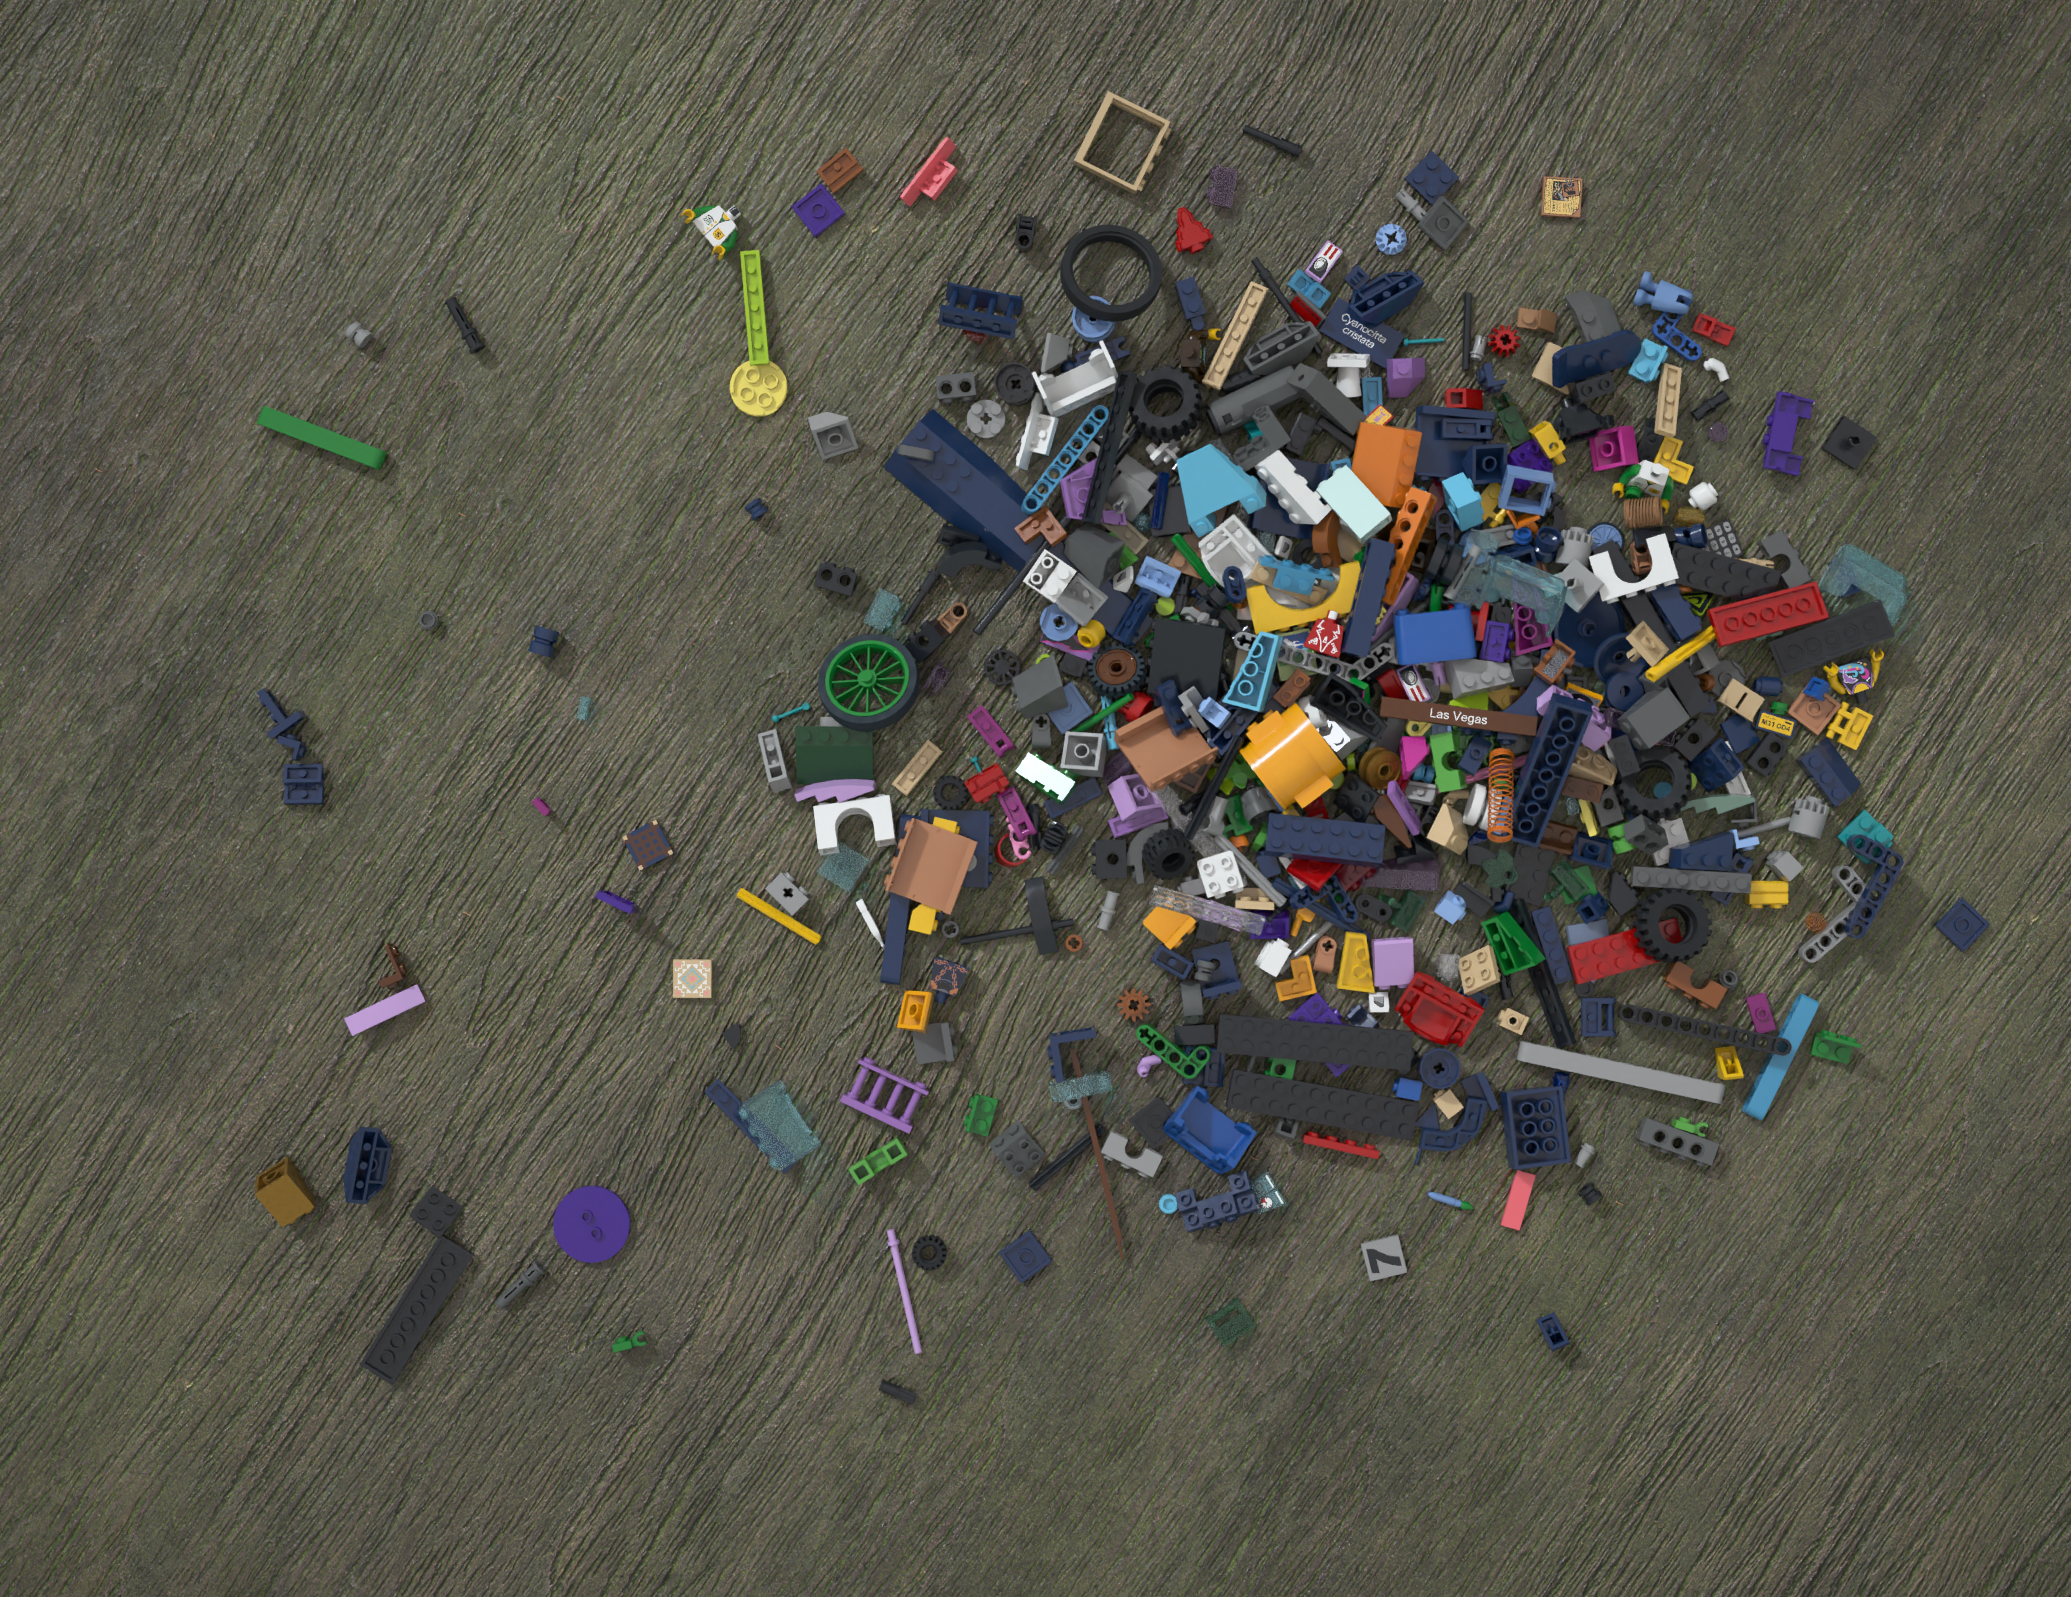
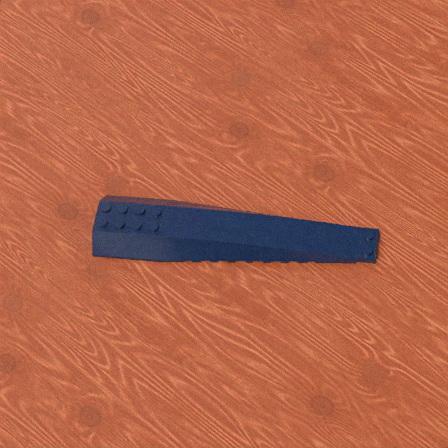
(984, 500)

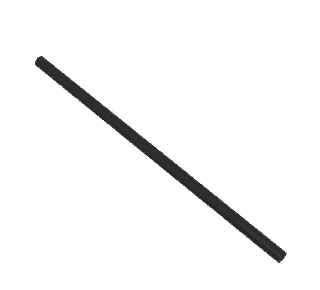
(1018, 579)

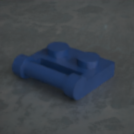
(1592, 1016)

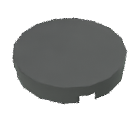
(1723, 675)

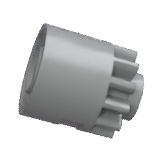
(1574, 544)
(1809, 817)

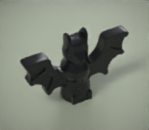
(1558, 514)

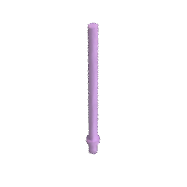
(893, 1243)

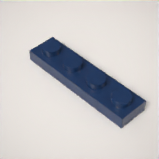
(1551, 944)

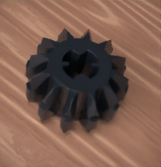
(1054, 837)

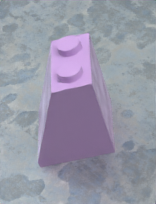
(1392, 962)

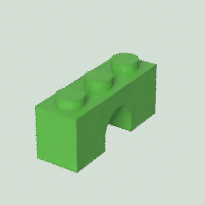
(1446, 777)
(877, 1160)

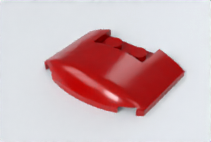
(1438, 1011)

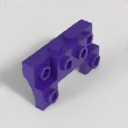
(1781, 433)
(1317, 1010)

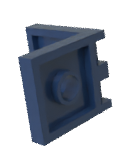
(1224, 977)
(1061, 1037)

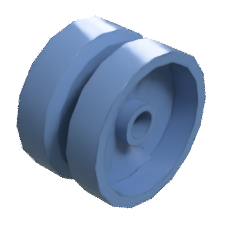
(1092, 330)

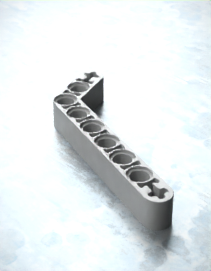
(1326, 662)

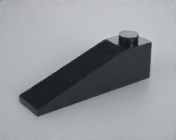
(1342, 702)

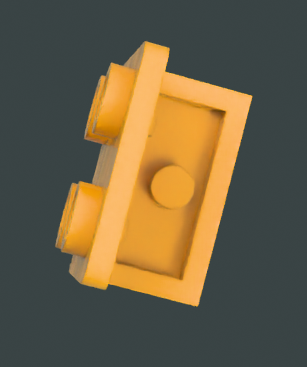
(1169, 926)

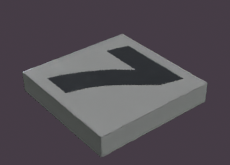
(1383, 1257)

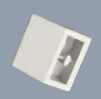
(1049, 576)

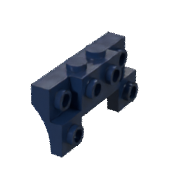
(1220, 1208)

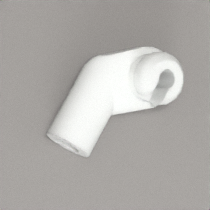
(1719, 367)

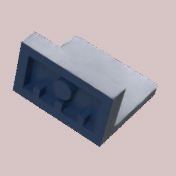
(1715, 766)

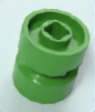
(1617, 833)

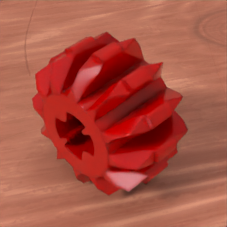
(1510, 338)

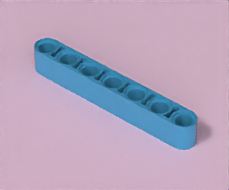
(1069, 452)
(1777, 1065)

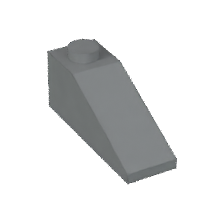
(774, 761)

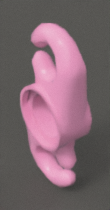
(1017, 845)

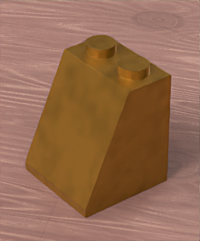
(284, 1192)

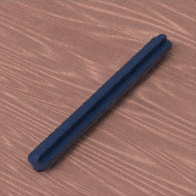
(1317, 908)

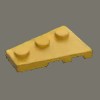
(1355, 965)

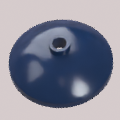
(1607, 664)

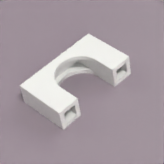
(1662, 571)
(831, 815)

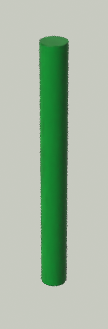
(1104, 713)

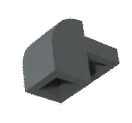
(1191, 1002)

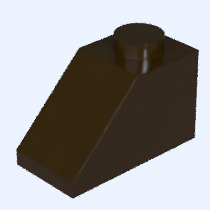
(1423, 551)

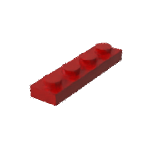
(1348, 1146)

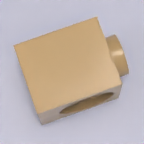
(1447, 1102)

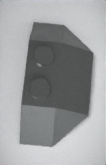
(1592, 315)
(1281, 348)

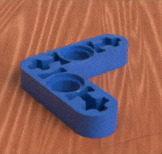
(1671, 331)

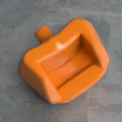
(1239, 841)

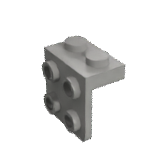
(1081, 600)

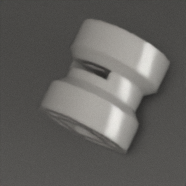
(358, 334)

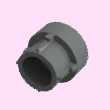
(1257, 806)

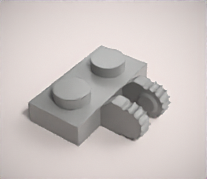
(1193, 615)

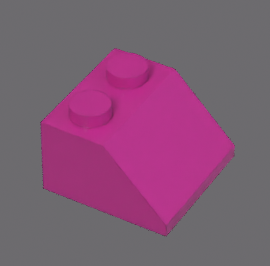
(1614, 448)

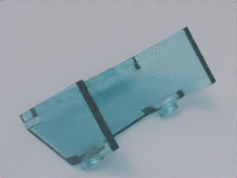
(1527, 587)

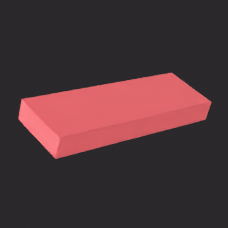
(1517, 1199)

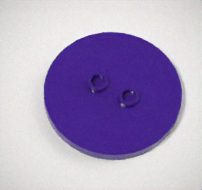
(591, 1224)

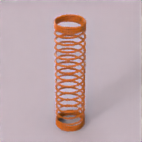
(1505, 829)

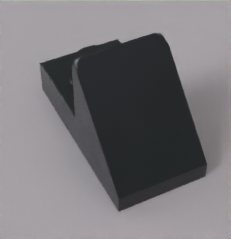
(1420, 850)

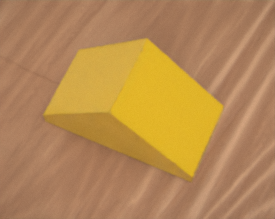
(1728, 1063)

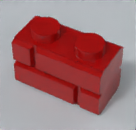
(987, 783)

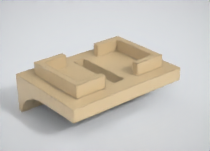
(1748, 706)

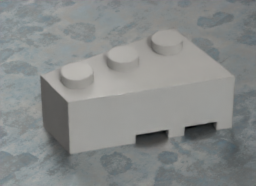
(1476, 677)

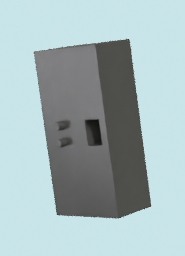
(1326, 398)

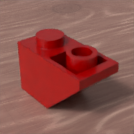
(1463, 398)

